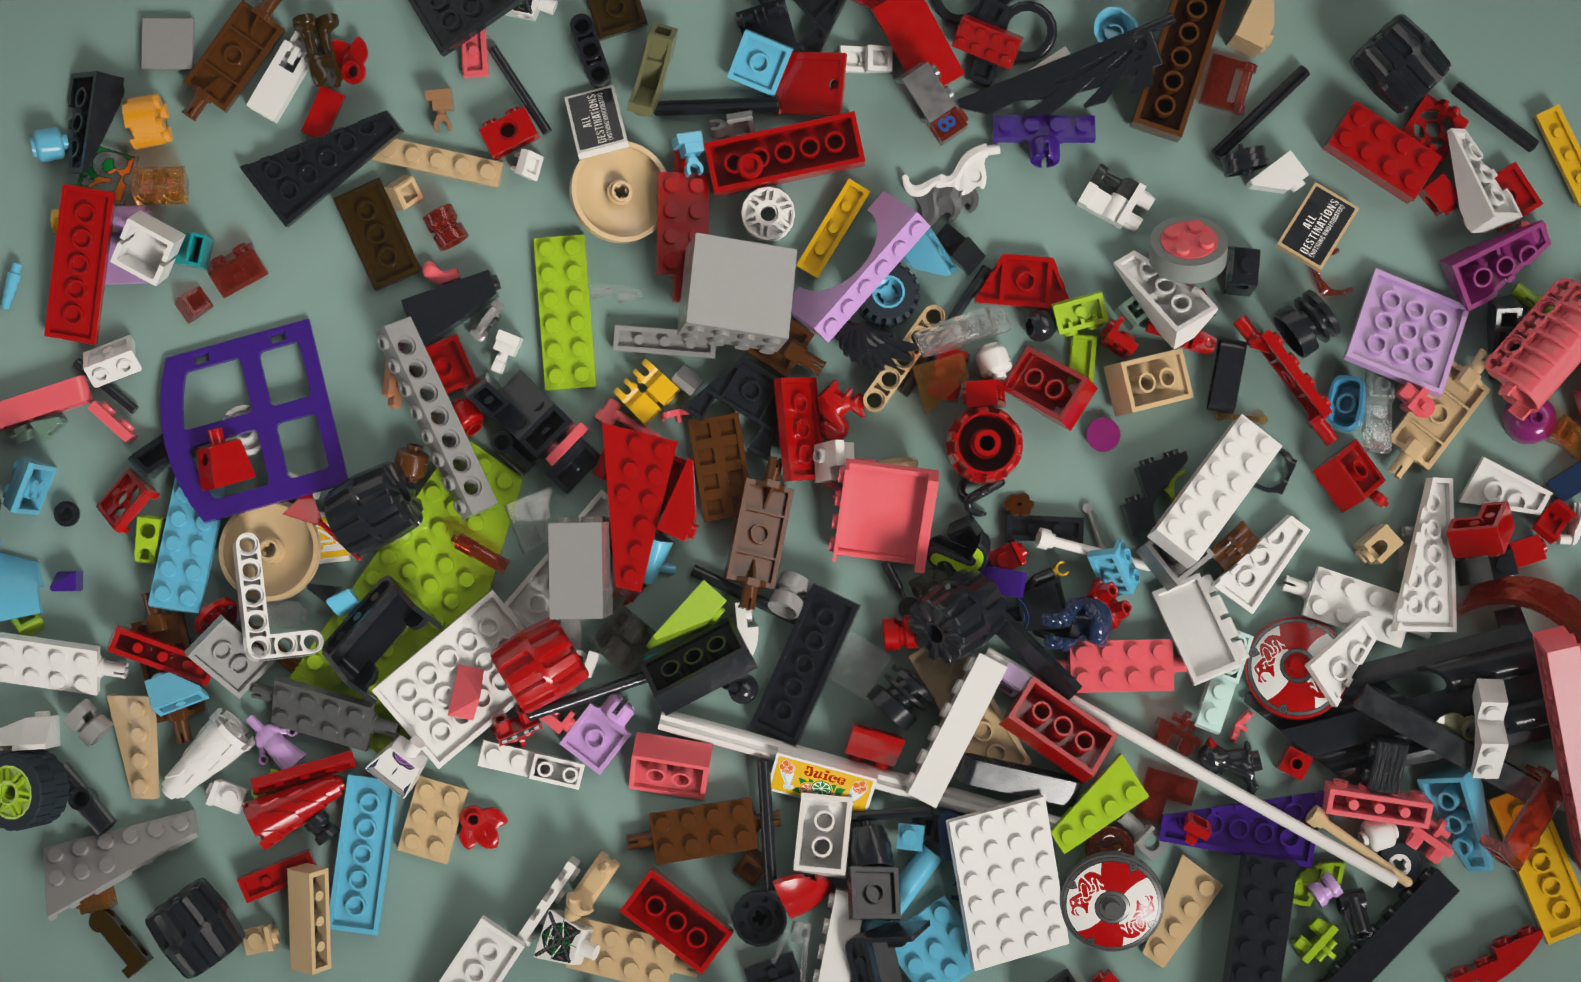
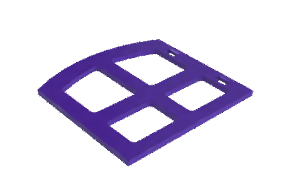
(262, 418)

